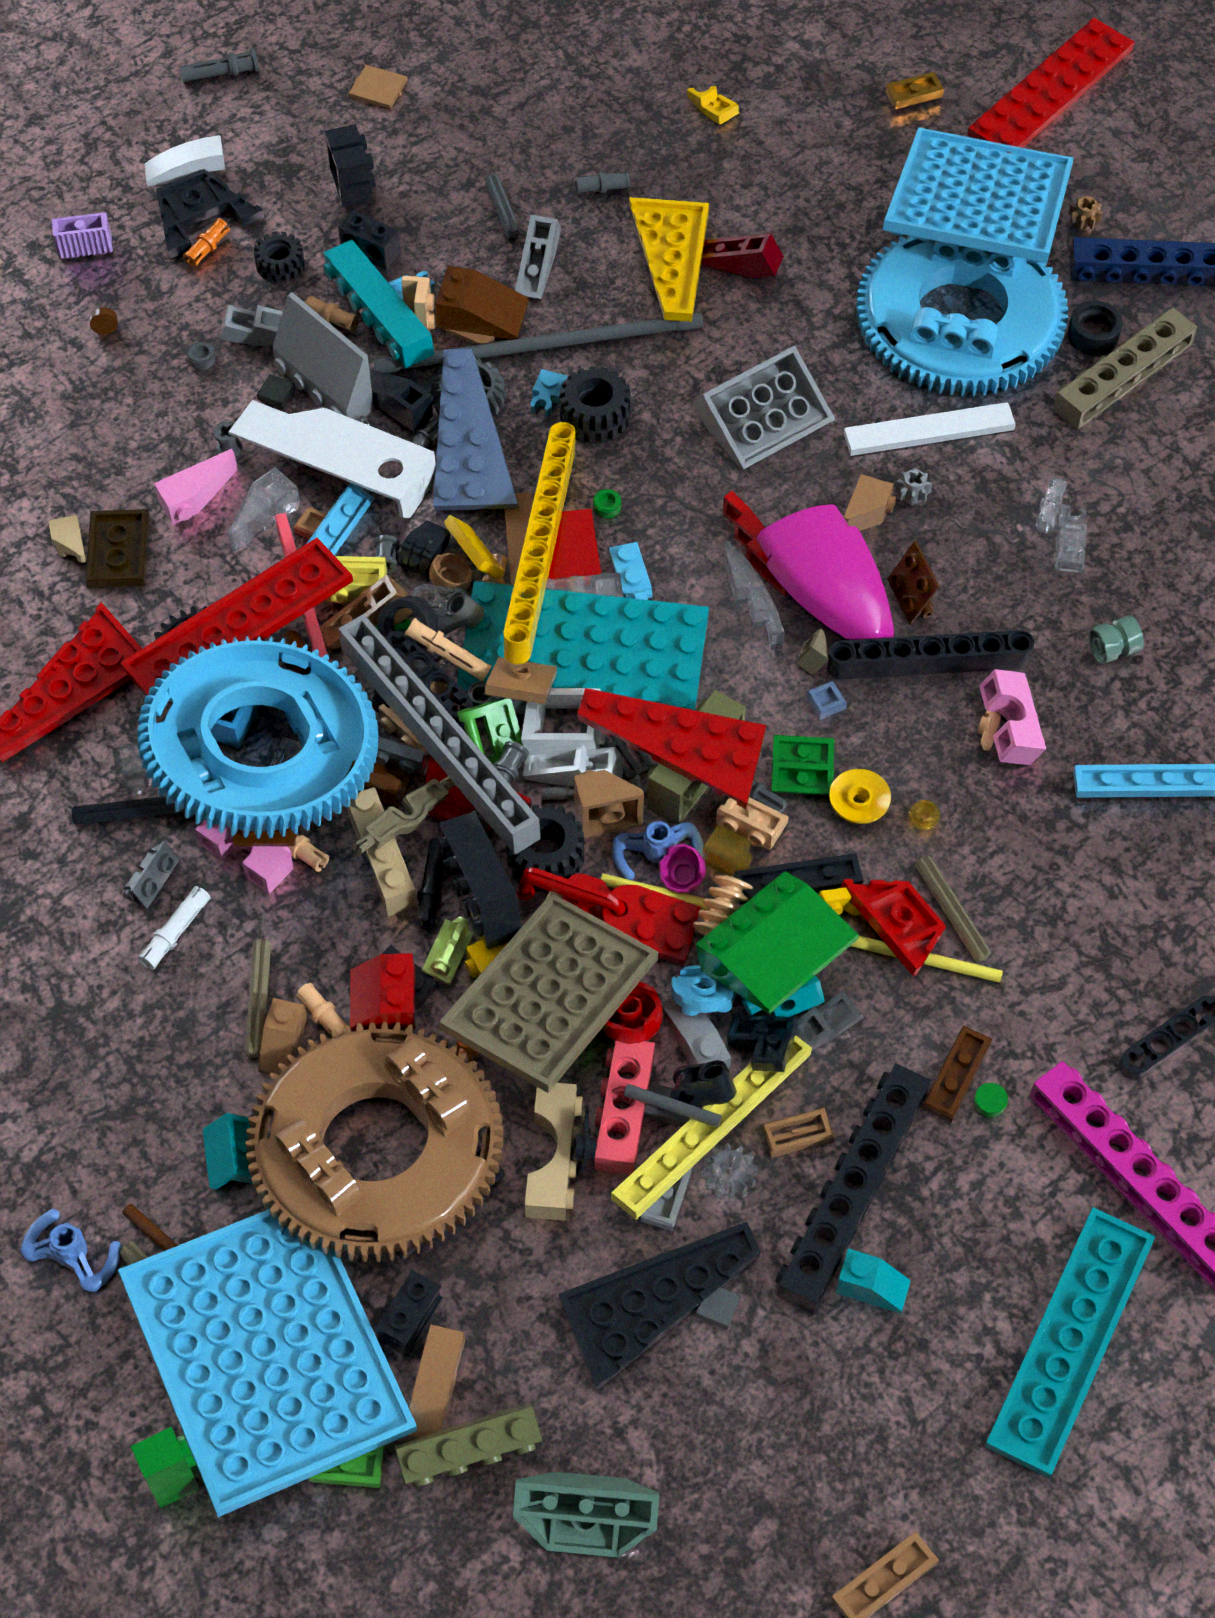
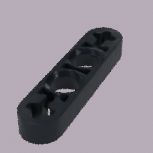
(431, 674)
(1168, 1034)

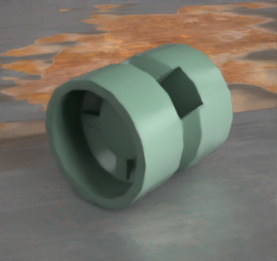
(1120, 638)

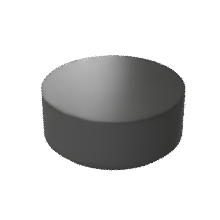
(201, 355)

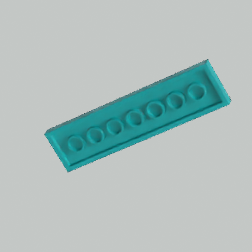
(1070, 1343)

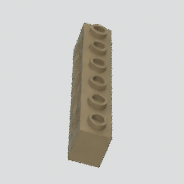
(1124, 368)

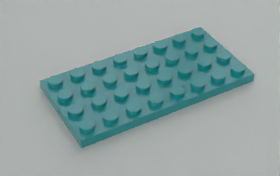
(601, 642)

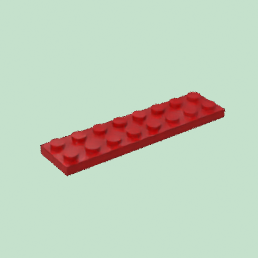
(1053, 86)
(250, 610)

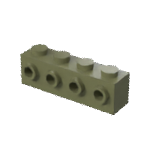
(468, 1443)

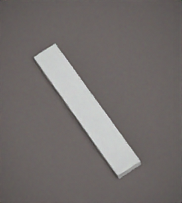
(929, 429)

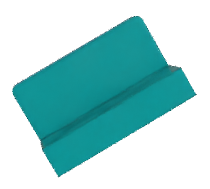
(227, 1150)

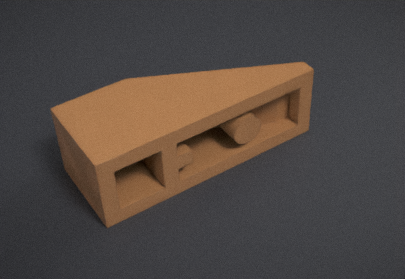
(368, 603)

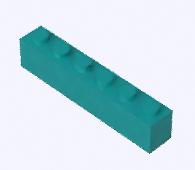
(378, 304)

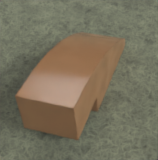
(436, 1379)

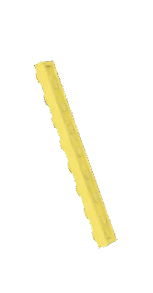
(697, 1138)

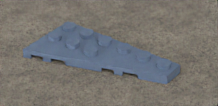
(469, 452)

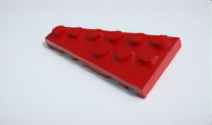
(70, 682)
(689, 742)

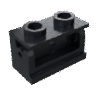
(409, 1313)

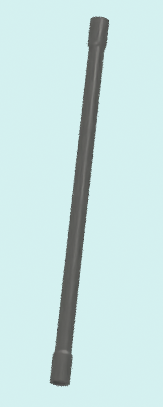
(388, 364)

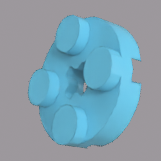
(693, 1000)

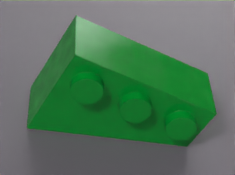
(167, 1466)

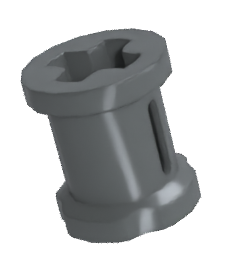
(226, 441)
(386, 547)

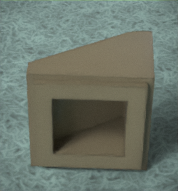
(813, 653)

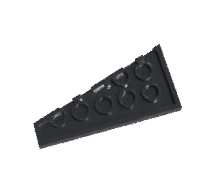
(636, 1306)

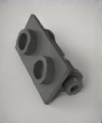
(155, 871)

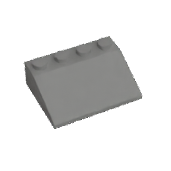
(322, 361)
(764, 408)

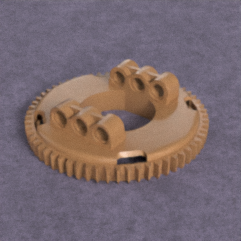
(319, 1196)

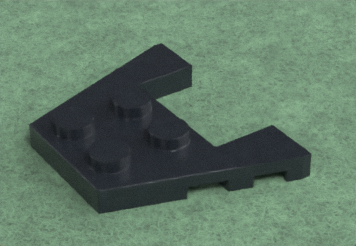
(195, 200)

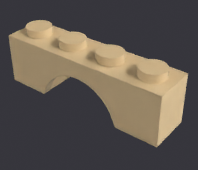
(386, 862)
(548, 1187)

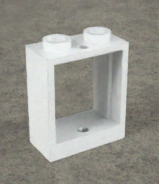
(534, 720)

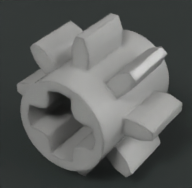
(913, 486)

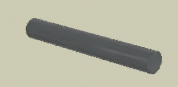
(672, 1105)

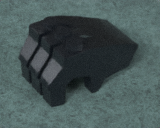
(423, 546)

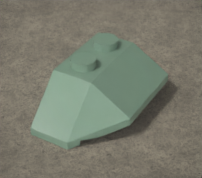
(585, 1512)

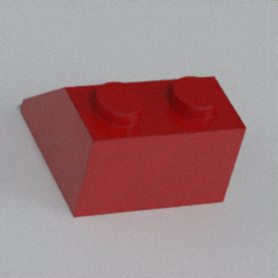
(383, 992)

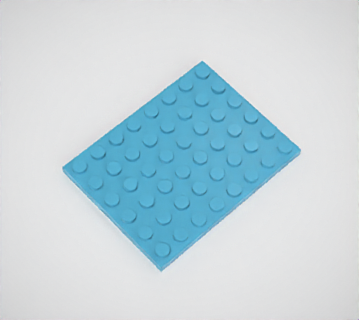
(979, 195)
(264, 1358)

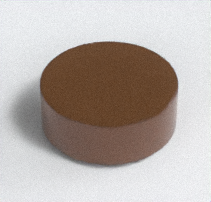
(103, 320)

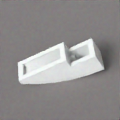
(185, 160)
(562, 763)

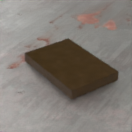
(117, 548)

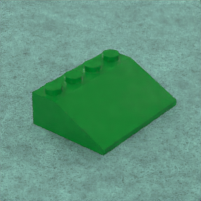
(775, 943)

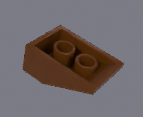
(479, 305)

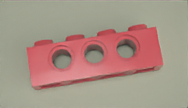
(621, 1154)

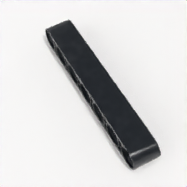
(918, 662)

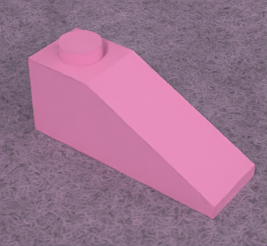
(192, 488)

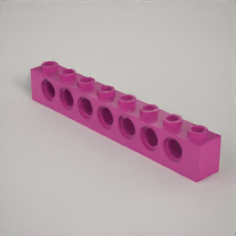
(1118, 1167)

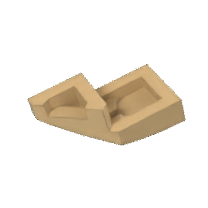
(67, 537)

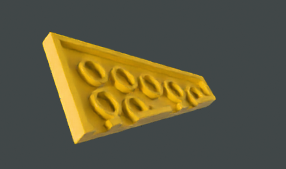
(673, 247)

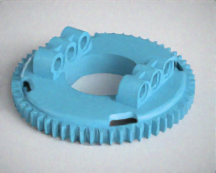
(950, 348)
(321, 707)

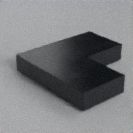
(768, 1035)

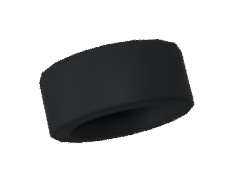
(1091, 342)
(416, 604)

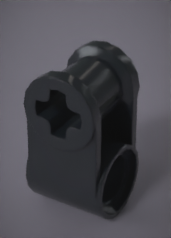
(705, 1083)

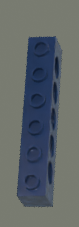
(1142, 261)

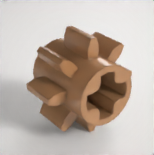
(1085, 213)

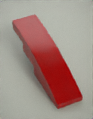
(745, 532)

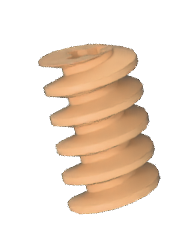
(723, 905)

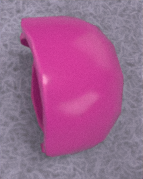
(682, 869)

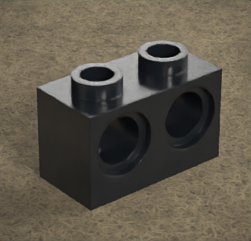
(375, 239)

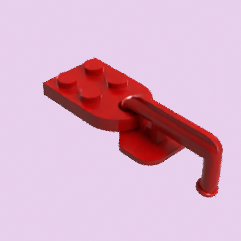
(649, 916)

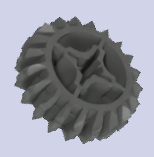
(492, 383)

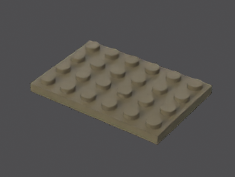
(549, 992)

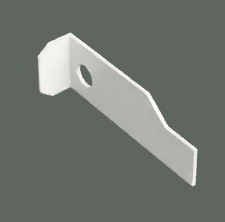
(342, 450)

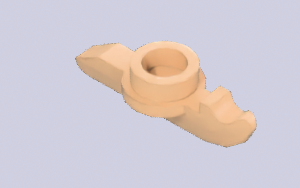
(987, 728)

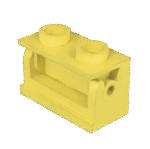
(365, 573)

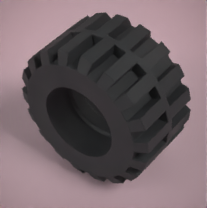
(595, 387)
(561, 829)

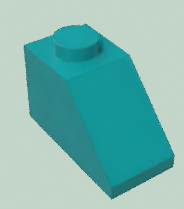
(872, 1281)

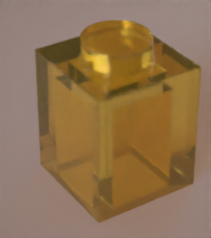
(727, 851)

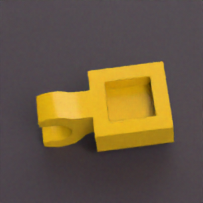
(839, 900)

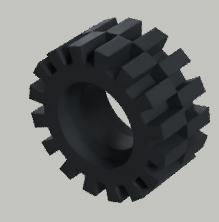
(279, 268)

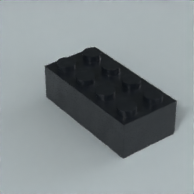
(479, 880)

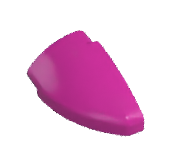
(829, 571)

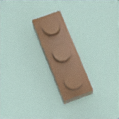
(885, 1578)

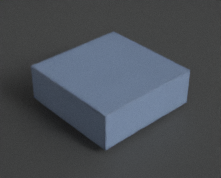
(826, 700)

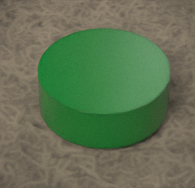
(607, 503)
(990, 1100)

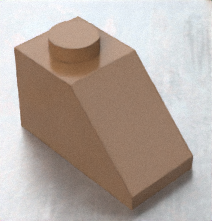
(869, 503)
(281, 1034)

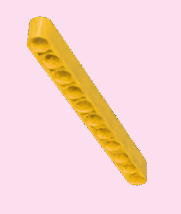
(539, 544)

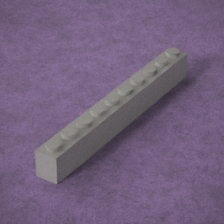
(440, 734)

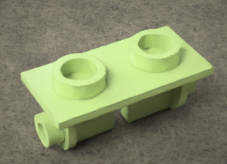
(448, 950)

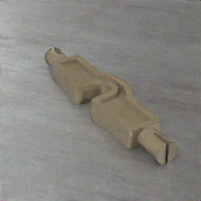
(395, 822)

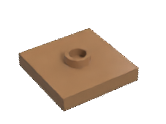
(521, 681)

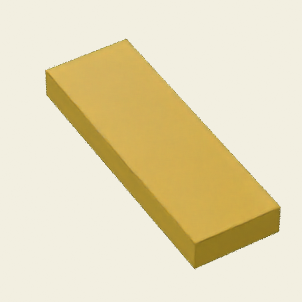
(474, 547)

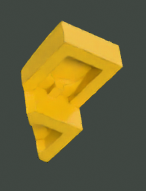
(713, 105)

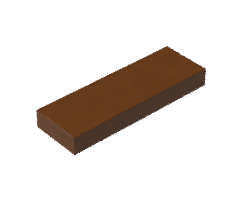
(957, 1074)

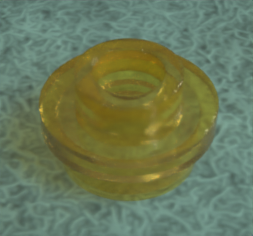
(927, 808)

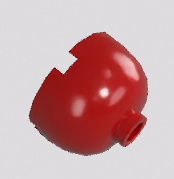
(636, 1017)

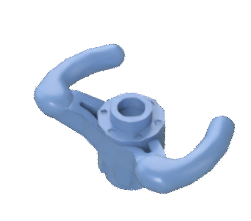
(653, 843)
(69, 1249)

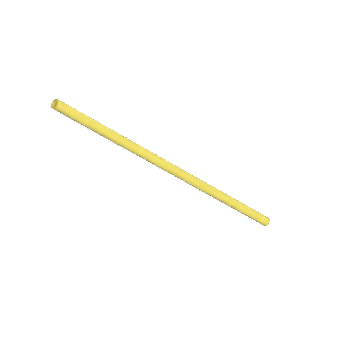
(862, 943)

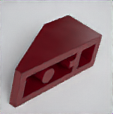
(744, 255)

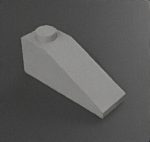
(538, 256)
(695, 1035)

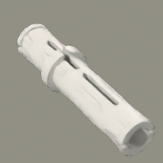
(166, 937)

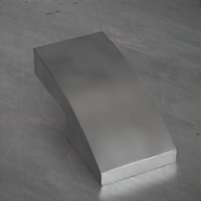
(828, 1021)

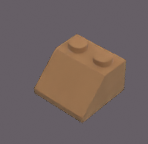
(606, 803)

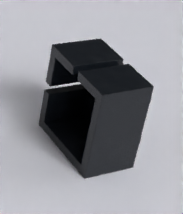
(350, 165)

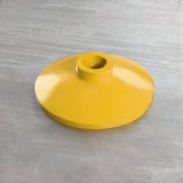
(860, 785)

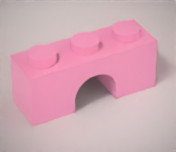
(1021, 736)
(263, 867)

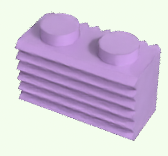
(82, 235)

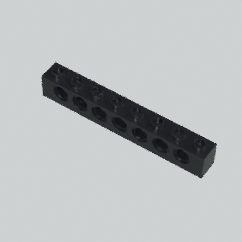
(808, 1289)

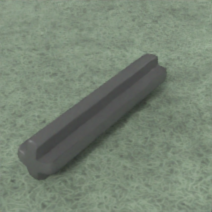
(502, 206)

